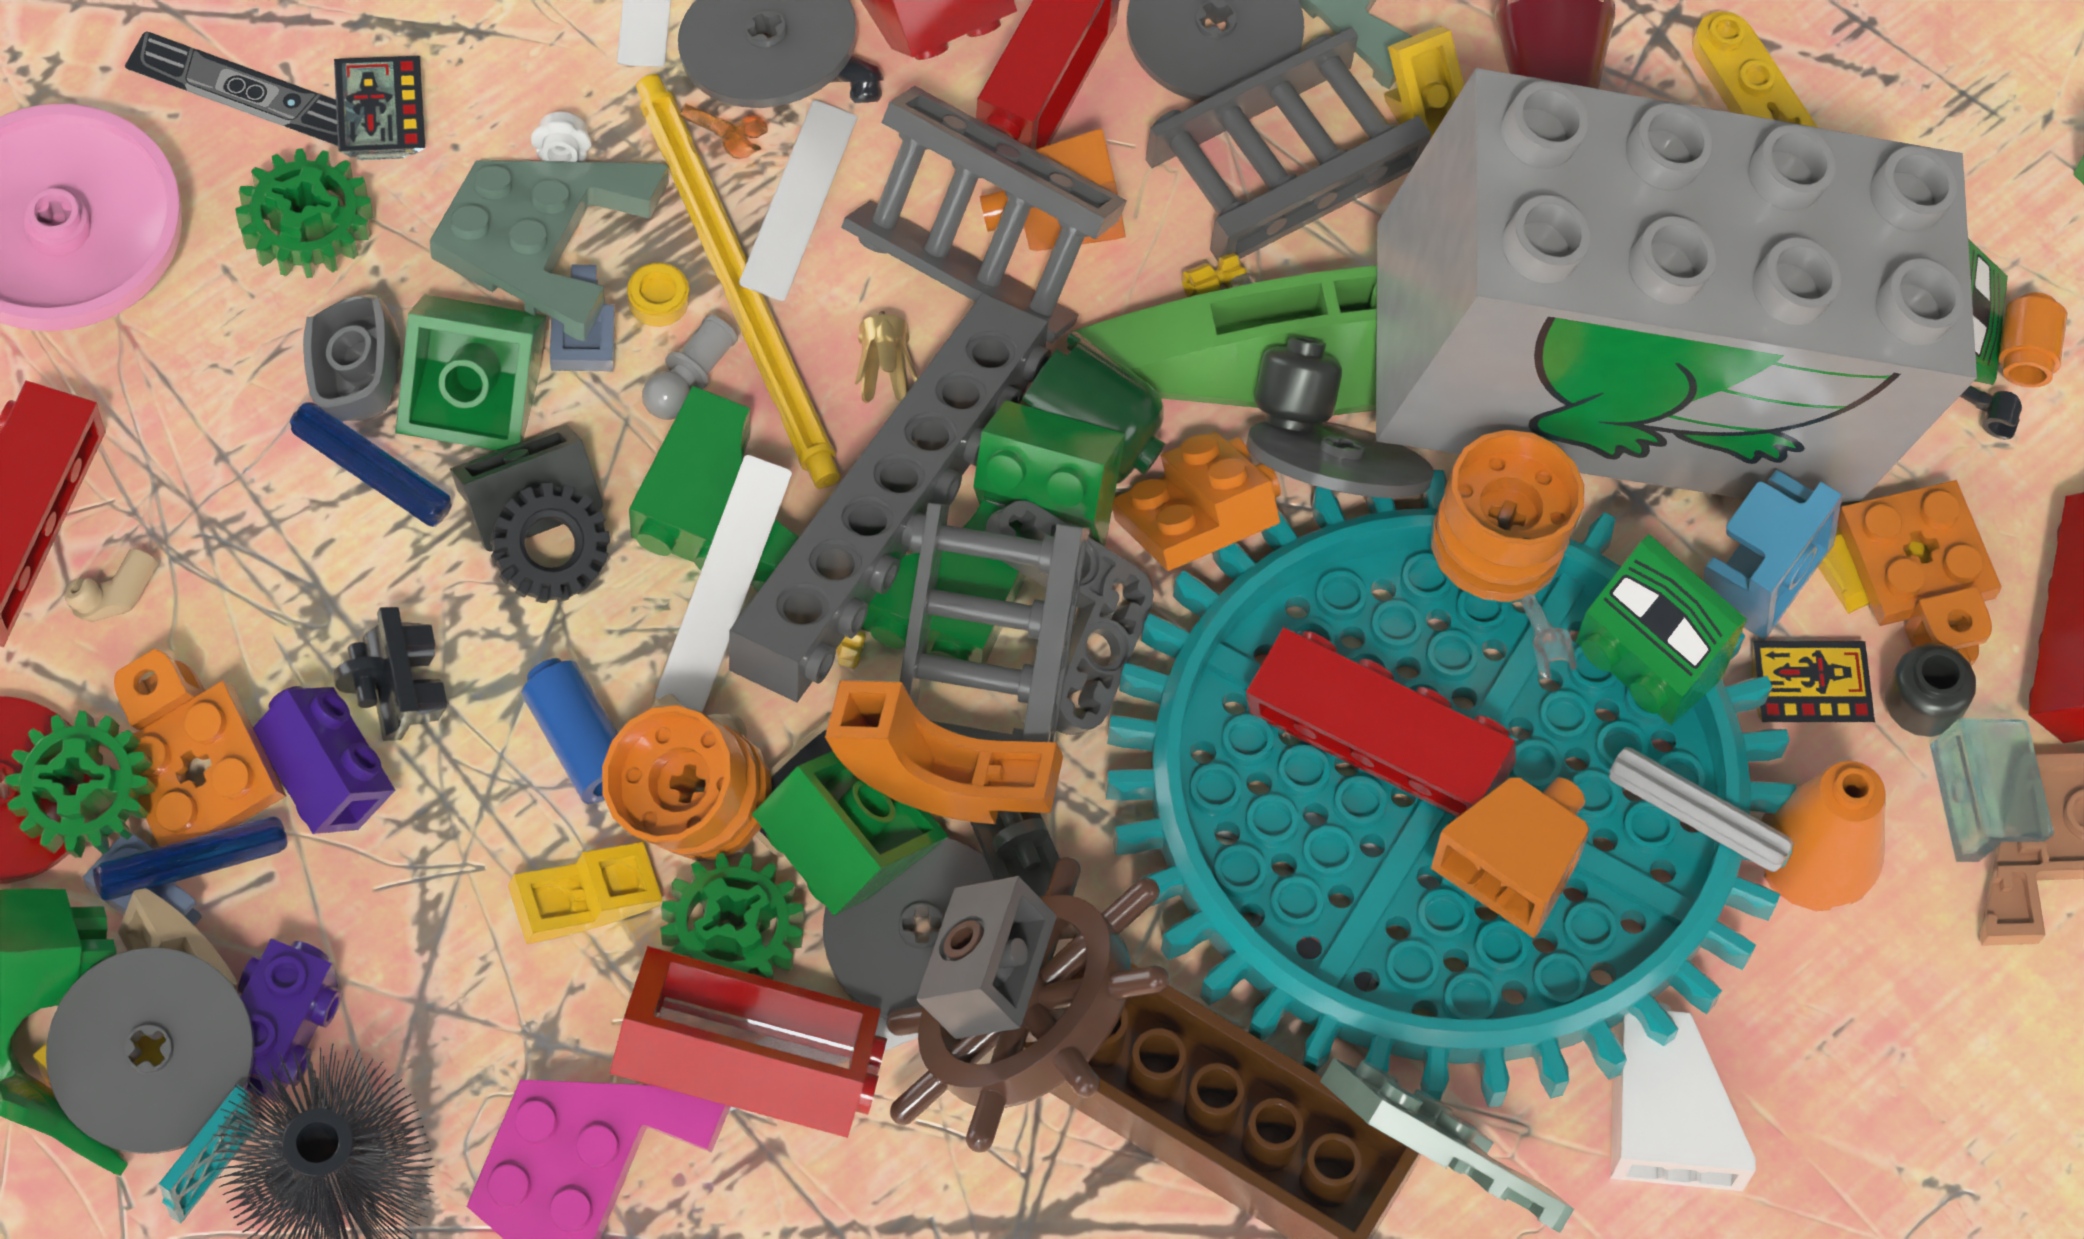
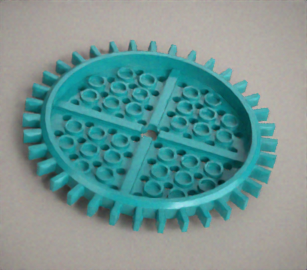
(1333, 582)

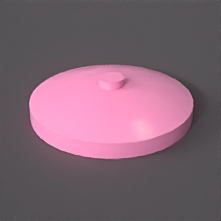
(81, 216)

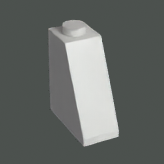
(1674, 1113)

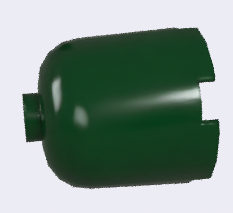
(1104, 393)

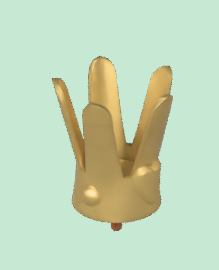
(884, 344)

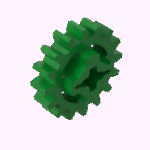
(309, 218)
(62, 762)
(742, 898)

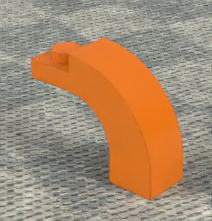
(929, 768)

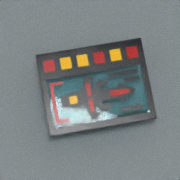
(379, 107)

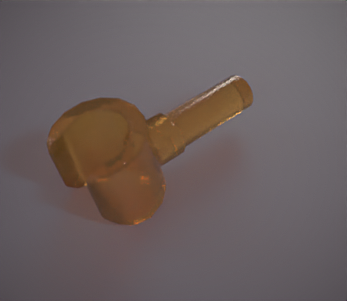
(733, 135)

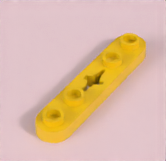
(1745, 70)

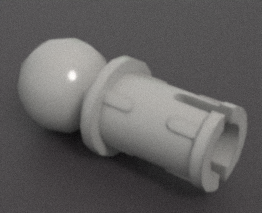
(689, 367)

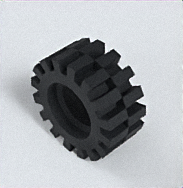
(555, 504)

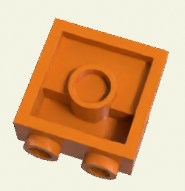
(1201, 503)

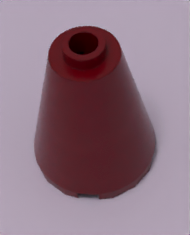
(1556, 38)

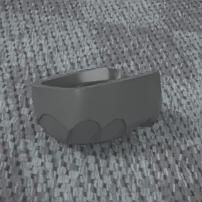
(352, 357)

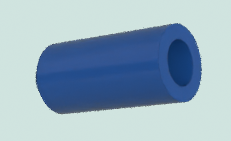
(571, 722)

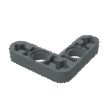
(1096, 599)

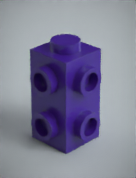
(323, 759)
(287, 999)

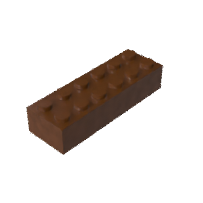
(1242, 1120)

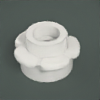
(561, 138)

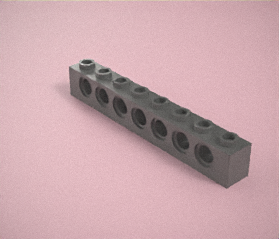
(867, 522)

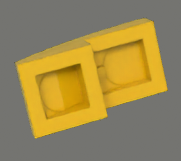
(585, 895)

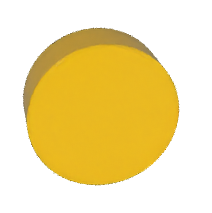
(658, 294)

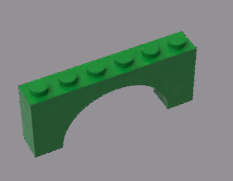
(689, 490)

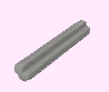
(1700, 809)

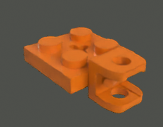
(1939, 596)
(186, 722)

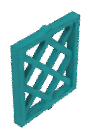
(196, 1159)

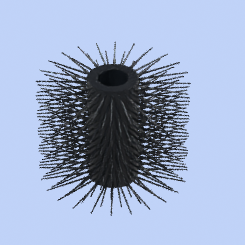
(324, 1163)

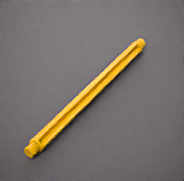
(728, 261)

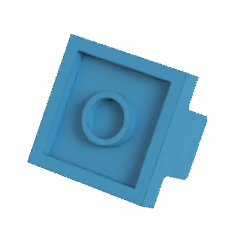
(1782, 542)

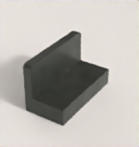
(501, 475)

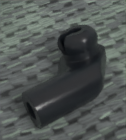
(863, 80)

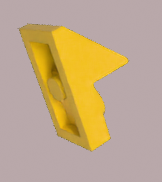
(1425, 77)

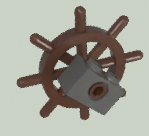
(1002, 986)

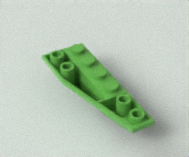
(1215, 341)

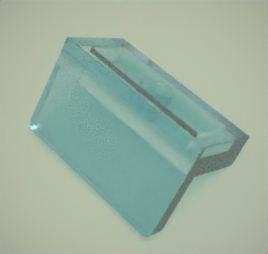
(1990, 786)

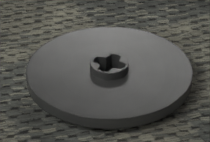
(1203, 61)
(738, 65)
(1341, 460)
(867, 943)
(96, 1047)

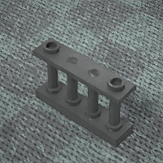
(1028, 182)
(1291, 198)
(1046, 620)

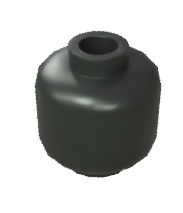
(1298, 384)
(1930, 689)

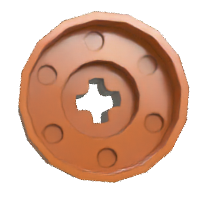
(1507, 515)
(655, 774)

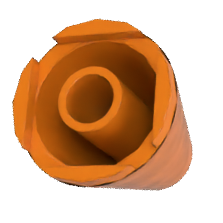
(1835, 837)

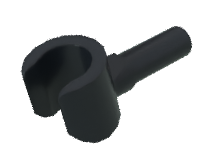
(2001, 411)

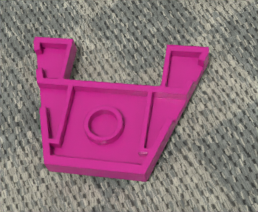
(570, 1151)

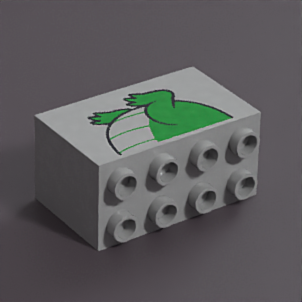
(1672, 290)

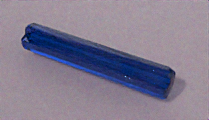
(371, 464)
(190, 858)

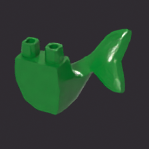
(41, 956)

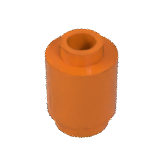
(2032, 339)

